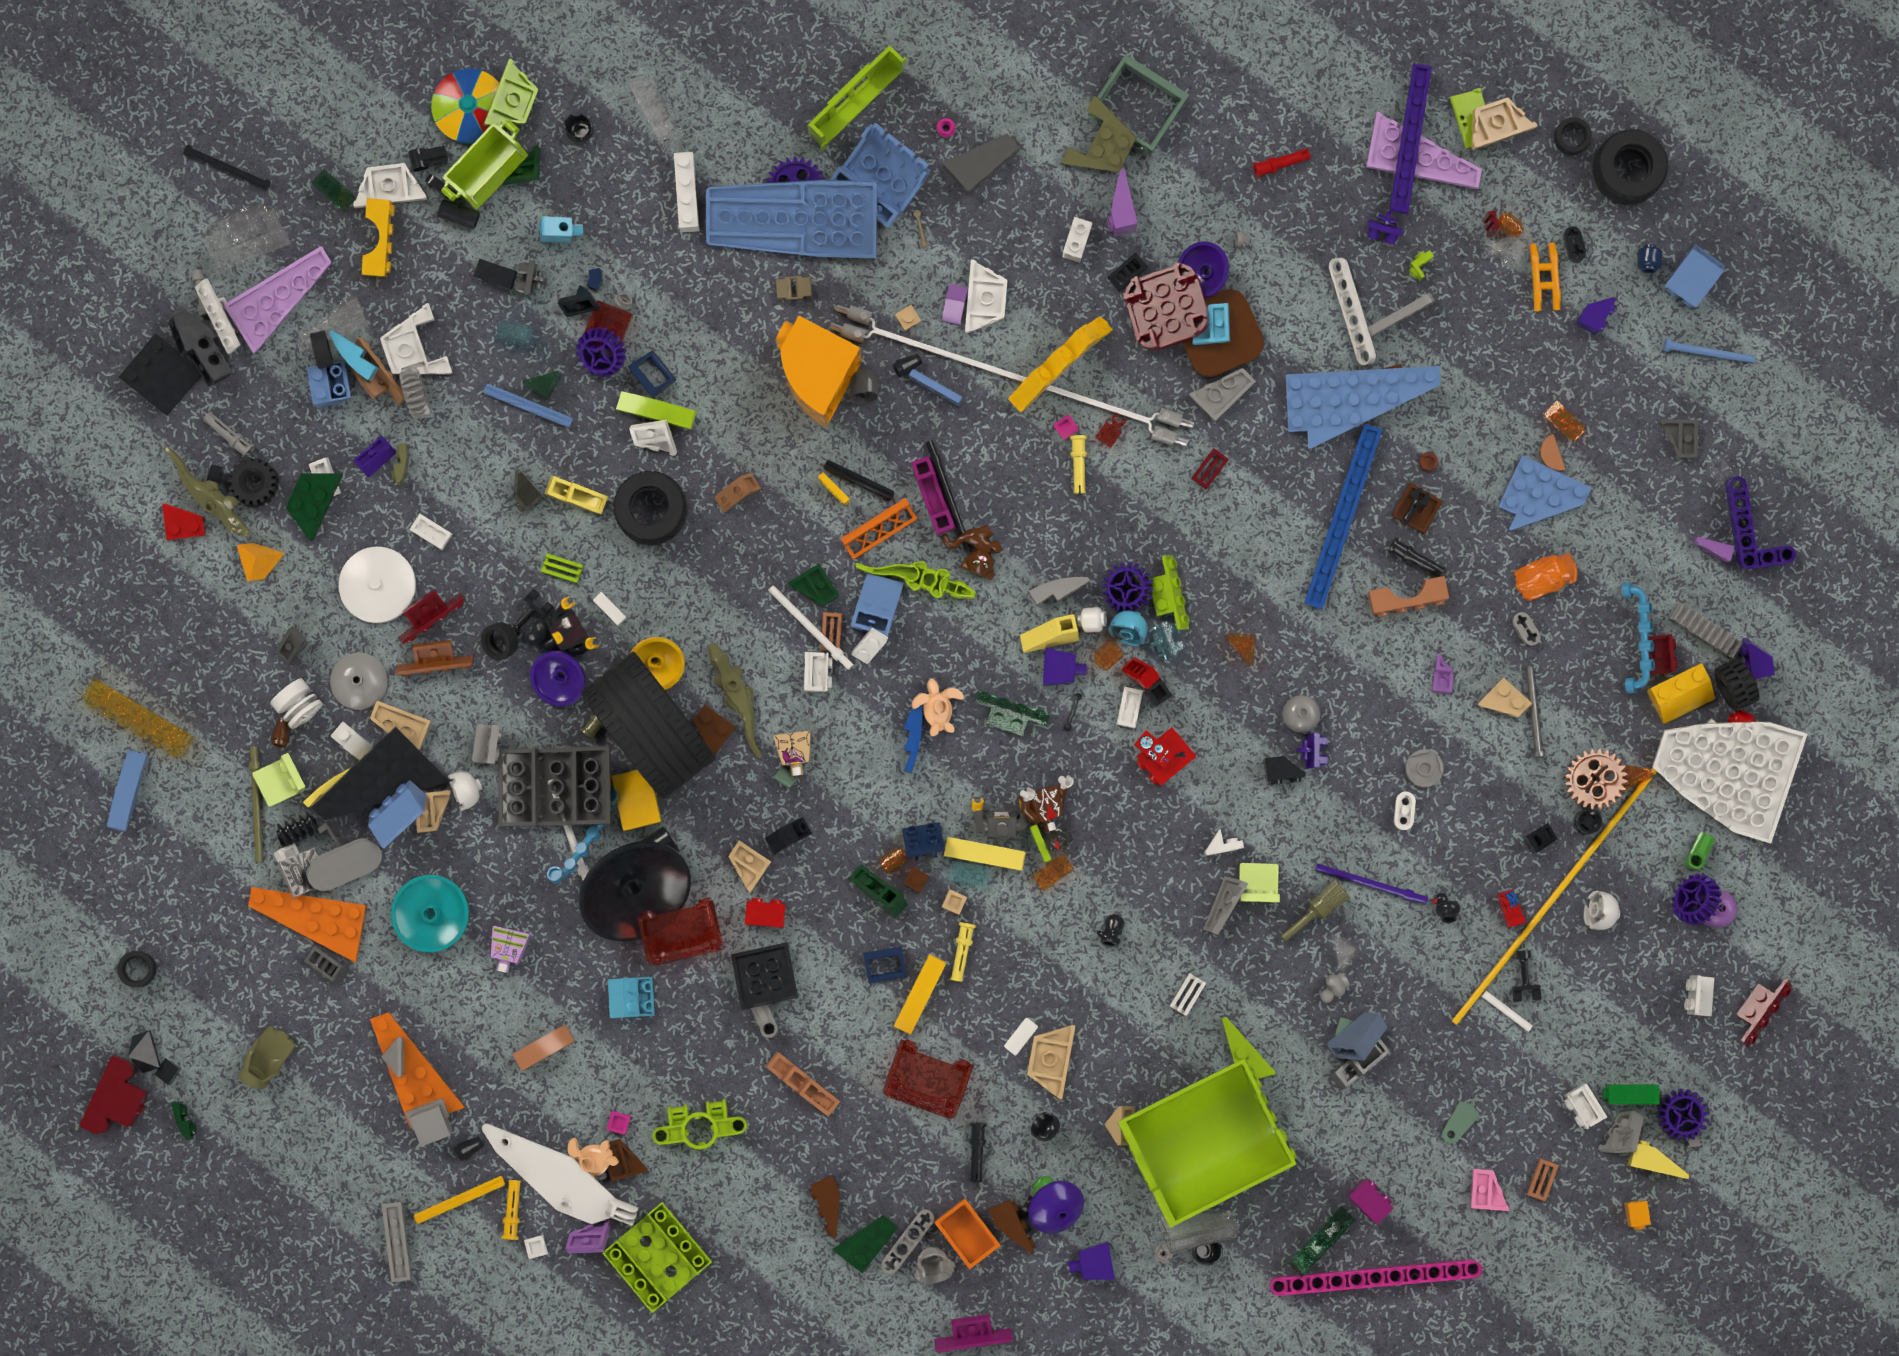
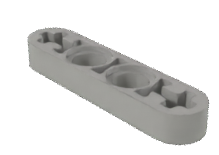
(1401, 314)
(905, 1239)

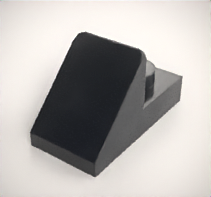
(578, 304)

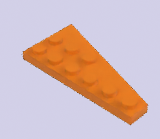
(325, 921)

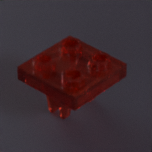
(611, 317)

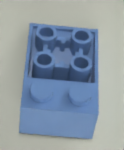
(877, 604)

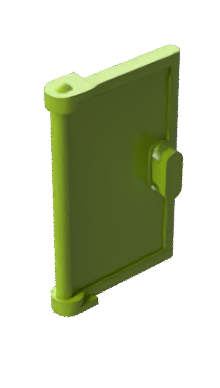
(1463, 106)

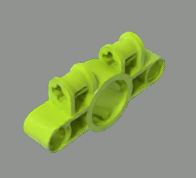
(678, 1132)

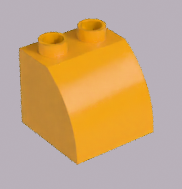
(816, 367)

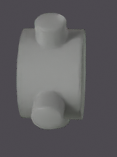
(1693, 1143)

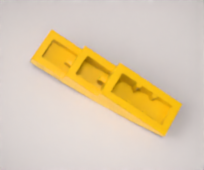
(920, 994)

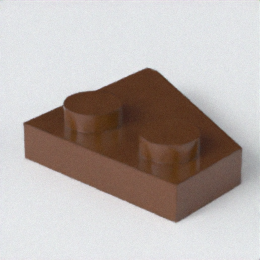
(713, 728)
(628, 1162)

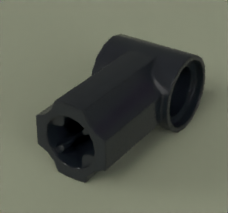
(423, 158)

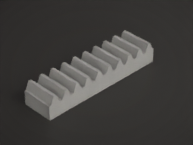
(1706, 631)
(396, 1241)

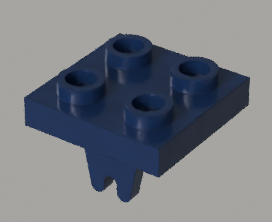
(923, 840)

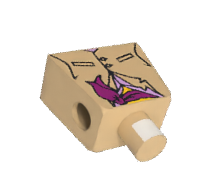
(794, 750)

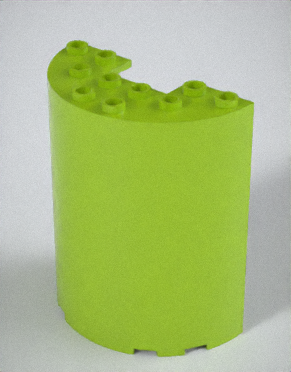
(1207, 1142)

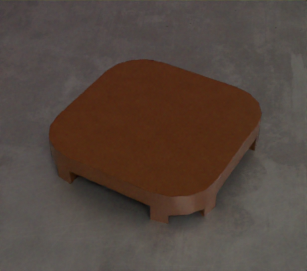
(1244, 344)

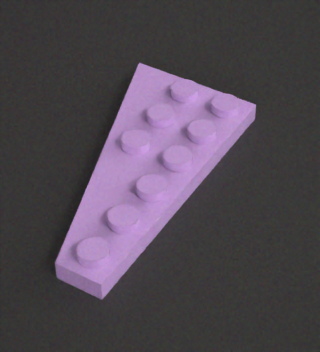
(1432, 161)

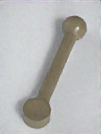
(917, 214)

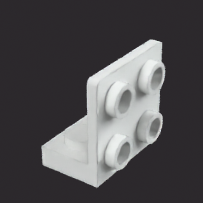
(1699, 995)

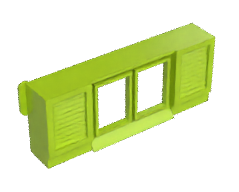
(879, 76)

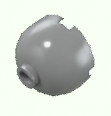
(1301, 714)

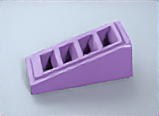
(1717, 549)

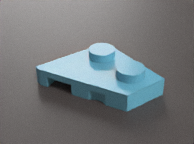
(1219, 326)

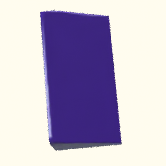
(374, 456)

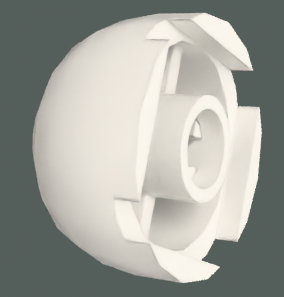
(465, 789)
(1602, 911)

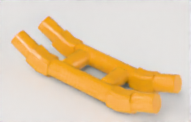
(1537, 285)

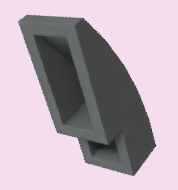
(1353, 1069)

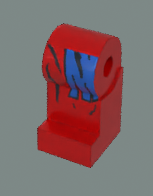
(1510, 908)

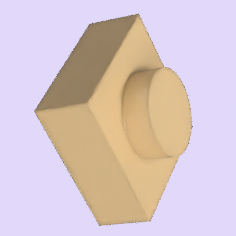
(908, 318)
(954, 902)

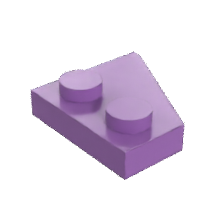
(589, 1239)

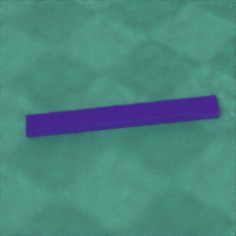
(1410, 138)

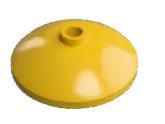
(669, 662)

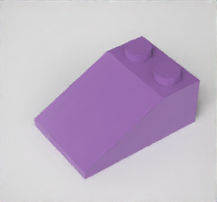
(1122, 214)

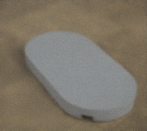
(344, 864)

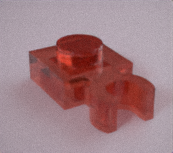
(1109, 432)

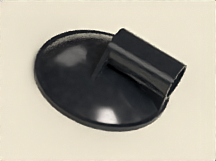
(631, 882)

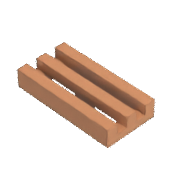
(832, 615)
(1535, 1177)

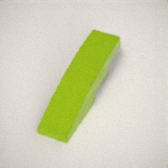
(656, 410)

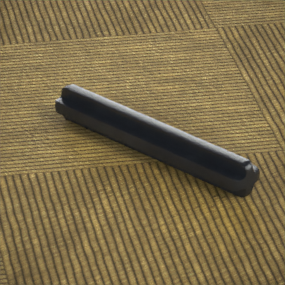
(859, 480)

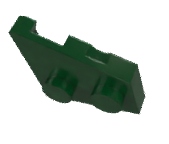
(528, 170)
(815, 586)

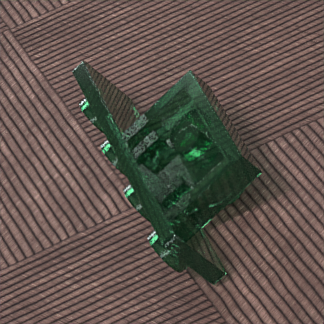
(1009, 715)

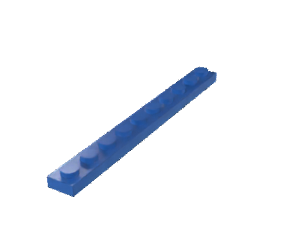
(1343, 516)

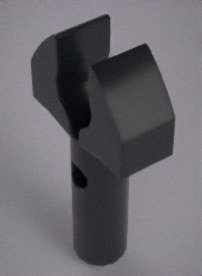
(1414, 506)

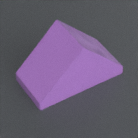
(954, 304)

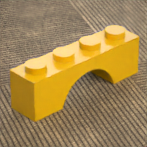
(380, 213)

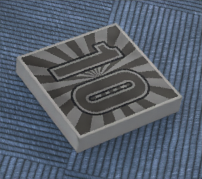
(295, 870)

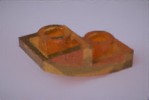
(1564, 421)

